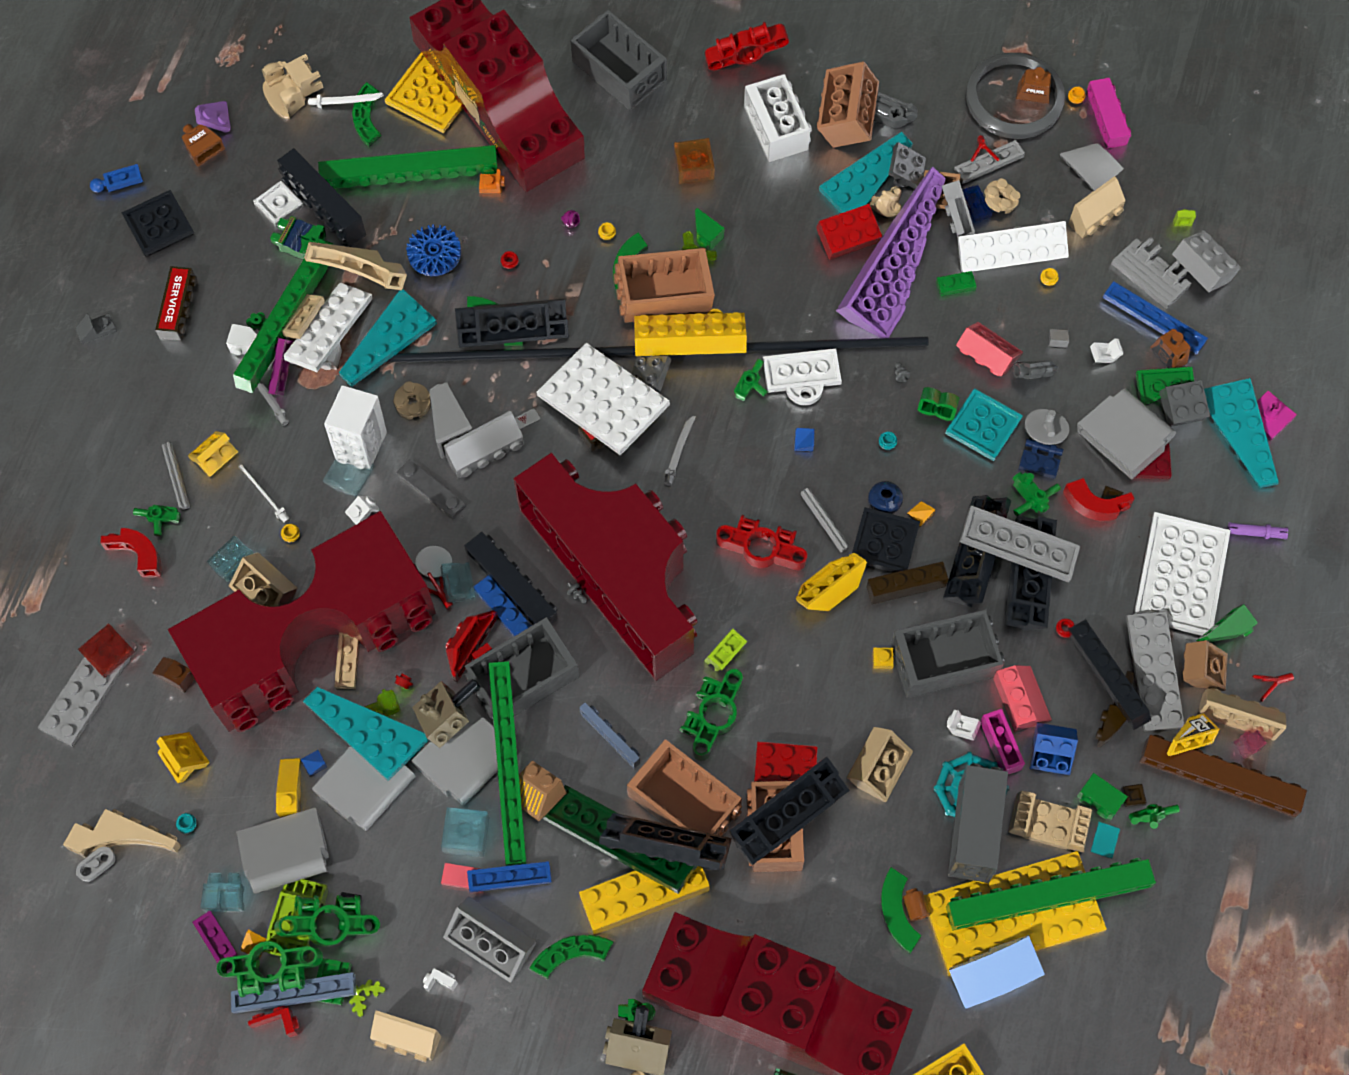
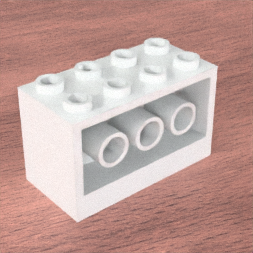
(777, 117)
(355, 427)

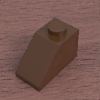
(174, 673)

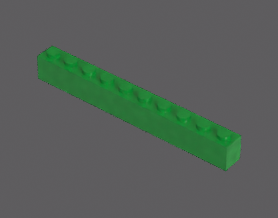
(409, 167)
(263, 347)
(1050, 894)

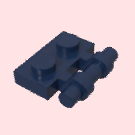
(1039, 463)

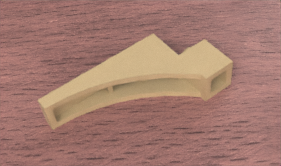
(358, 261)
(114, 831)

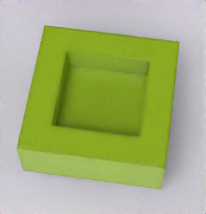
(1184, 217)

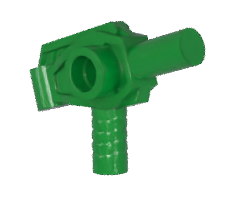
(749, 381)
(159, 514)
(1152, 814)

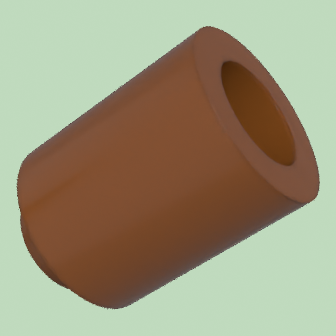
(916, 905)

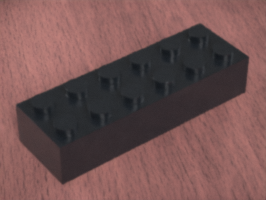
(321, 197)

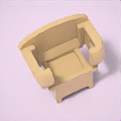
(288, 91)

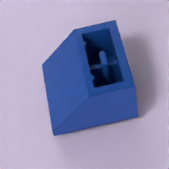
(1053, 748)

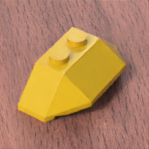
(832, 583)

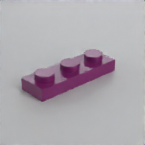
(279, 368)
(215, 938)

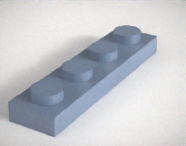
(631, 755)

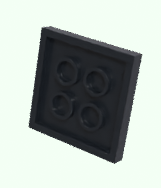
(157, 222)
(885, 540)

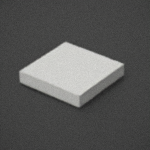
(278, 203)

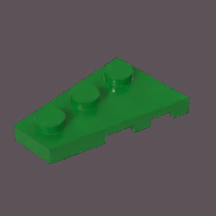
(1153, 380)

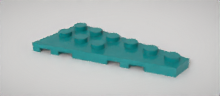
(862, 179)
(393, 331)
(1239, 420)
(378, 739)

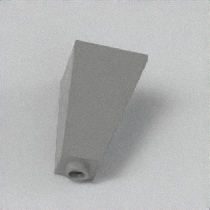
(447, 417)

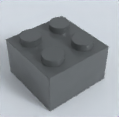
(1184, 403)

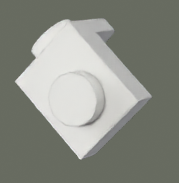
(1106, 351)
(361, 508)
(963, 725)
(445, 978)

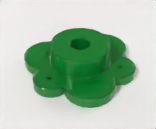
(256, 321)

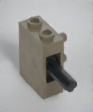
(442, 712)
(637, 1044)

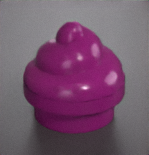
(571, 218)

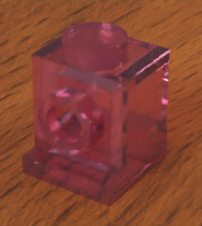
(1249, 743)

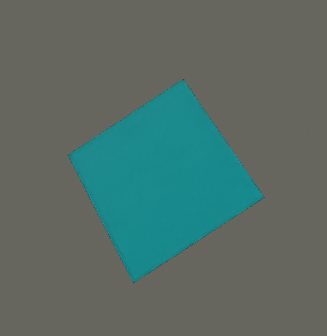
(1105, 840)

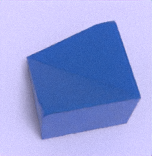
(804, 439)

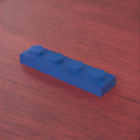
(499, 602)
(509, 877)

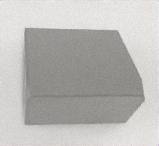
(1058, 338)

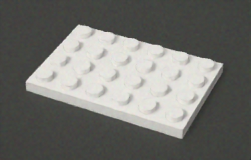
(603, 398)
(1183, 572)

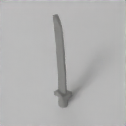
(279, 413)
(670, 473)

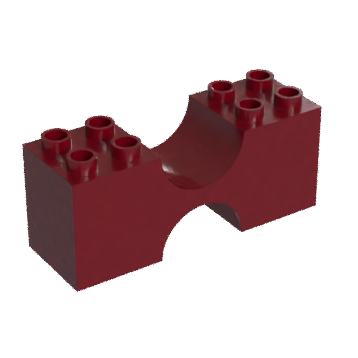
(250, 651)

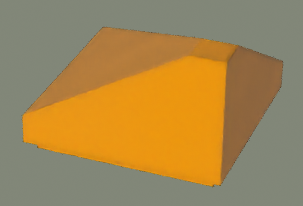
(921, 512)
(250, 941)

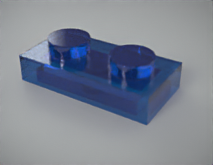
(976, 203)

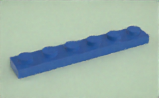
(1152, 315)

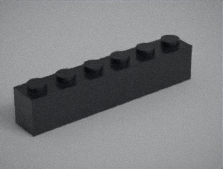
(510, 580)
(1110, 674)

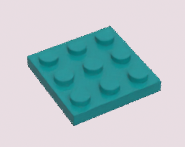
(984, 424)

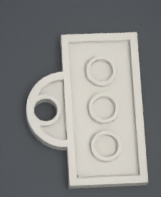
(802, 373)

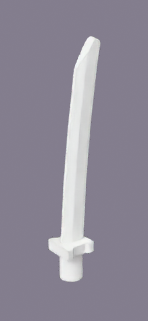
(319, 101)
(280, 513)

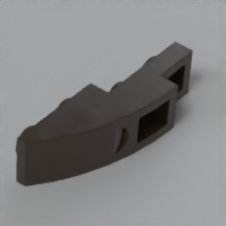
(1112, 719)

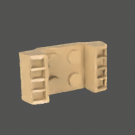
(1050, 822)

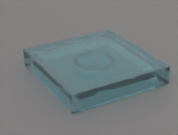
(347, 477)

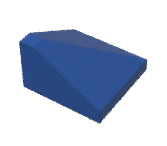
(313, 763)

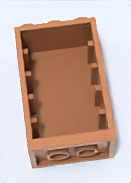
(664, 283)
(683, 793)

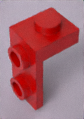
(290, 1022)

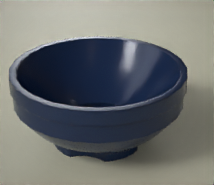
(887, 505)

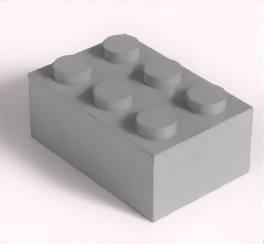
(1206, 261)

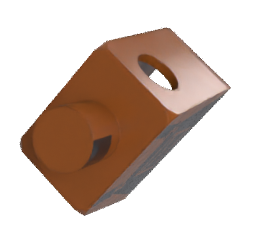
(1172, 349)

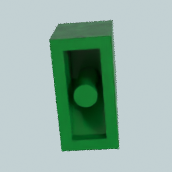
(708, 231)

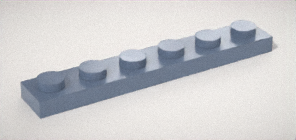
(314, 990)

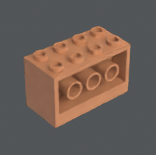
(848, 104)
(788, 855)

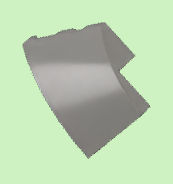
(1092, 164)

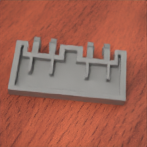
(1152, 276)

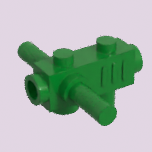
(1035, 497)

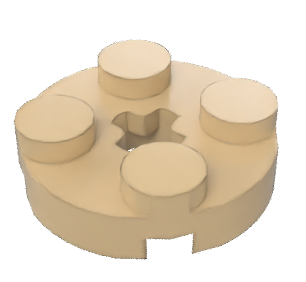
(1009, 194)
(408, 391)

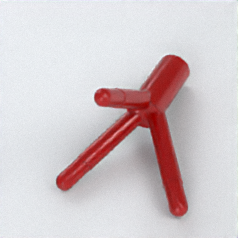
(982, 145)
(440, 590)
(1276, 680)

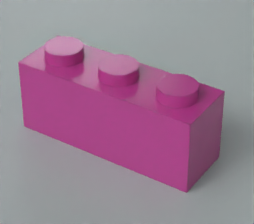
(1002, 742)

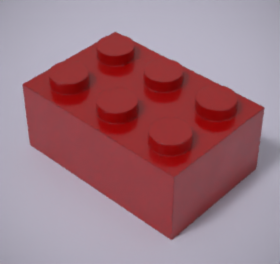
(849, 231)
(783, 761)

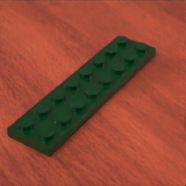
(588, 820)

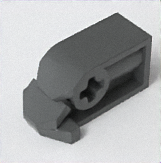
(888, 108)

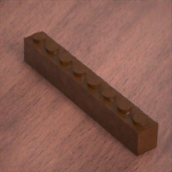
(1225, 776)

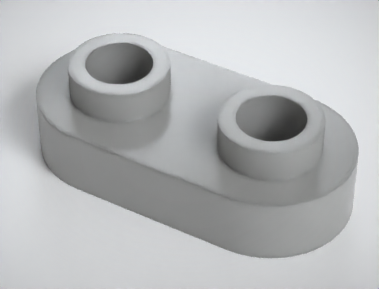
(95, 863)

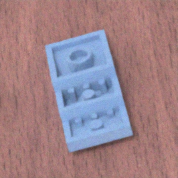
(997, 971)

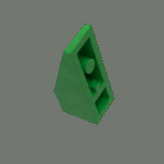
(1232, 625)

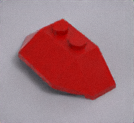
(467, 640)

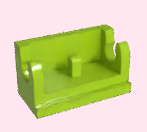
(726, 650)

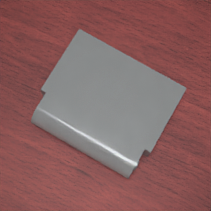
(1126, 432)
(462, 762)
(359, 789)
(283, 850)

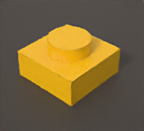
(882, 658)

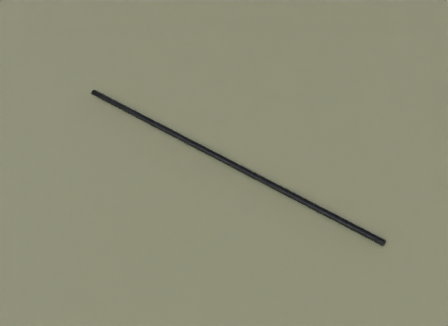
(630, 350)

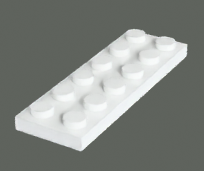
(1013, 246)
(328, 327)

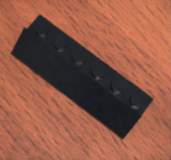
(511, 323)
(973, 566)
(1030, 589)
(789, 811)
(666, 841)

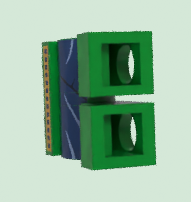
(296, 236)

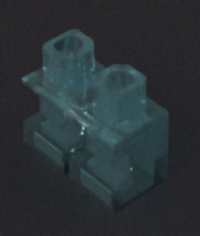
(223, 896)

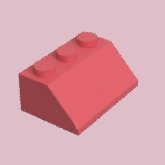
(988, 349)
(1021, 697)

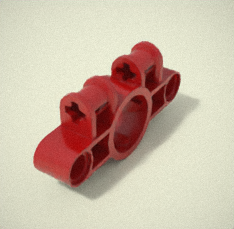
(732, 48)
(748, 530)

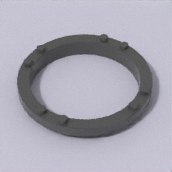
(1002, 128)

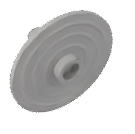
(1046, 426)

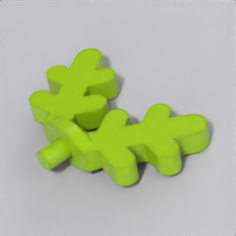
(367, 988)

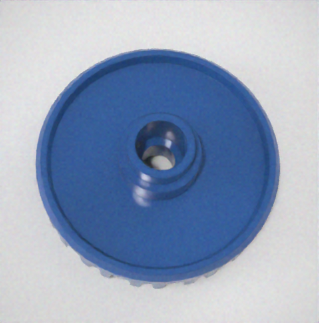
(434, 250)

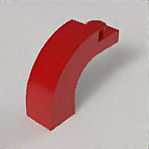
(1093, 507)
(148, 558)

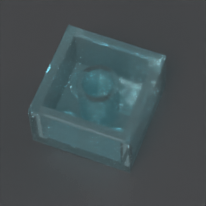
(465, 832)

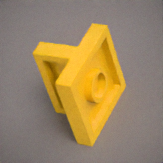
(213, 453)
(181, 755)

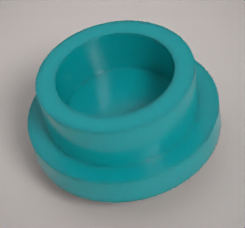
(887, 440)
(186, 823)

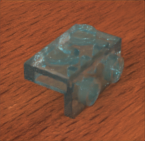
(228, 558)

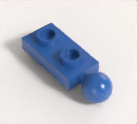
(117, 179)

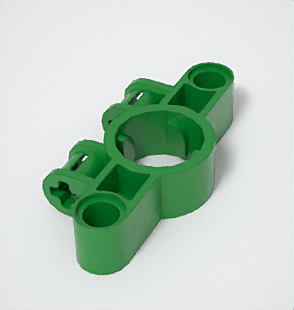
(696, 725)
(304, 917)
(247, 972)

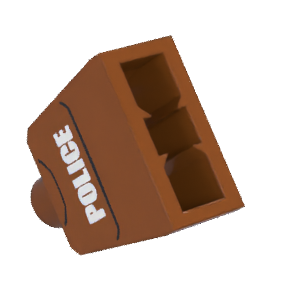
(1035, 86)
(201, 143)

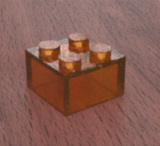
(694, 161)

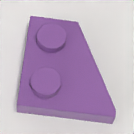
(214, 116)

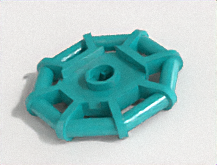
(947, 768)

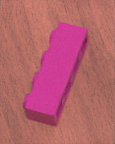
(1108, 113)

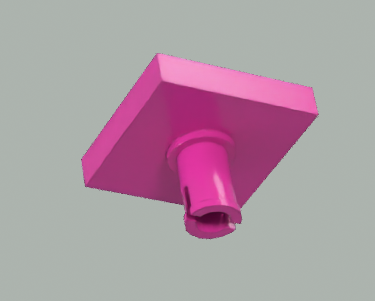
(1274, 414)

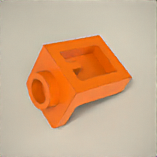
(491, 182)

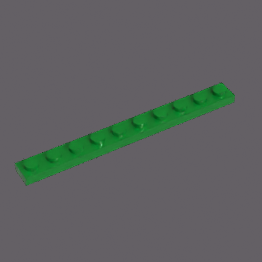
(507, 763)

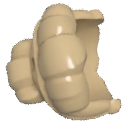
(887, 203)

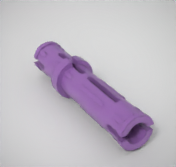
(1257, 530)

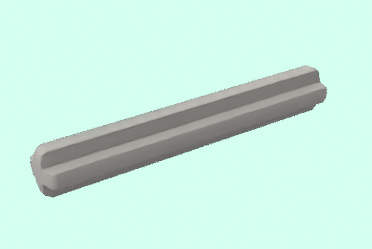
(175, 475)
(824, 520)

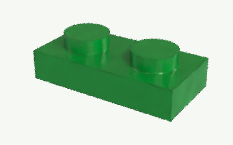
(956, 283)

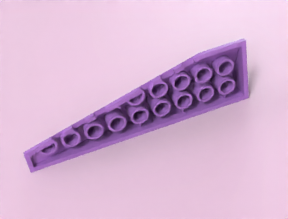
(884, 282)

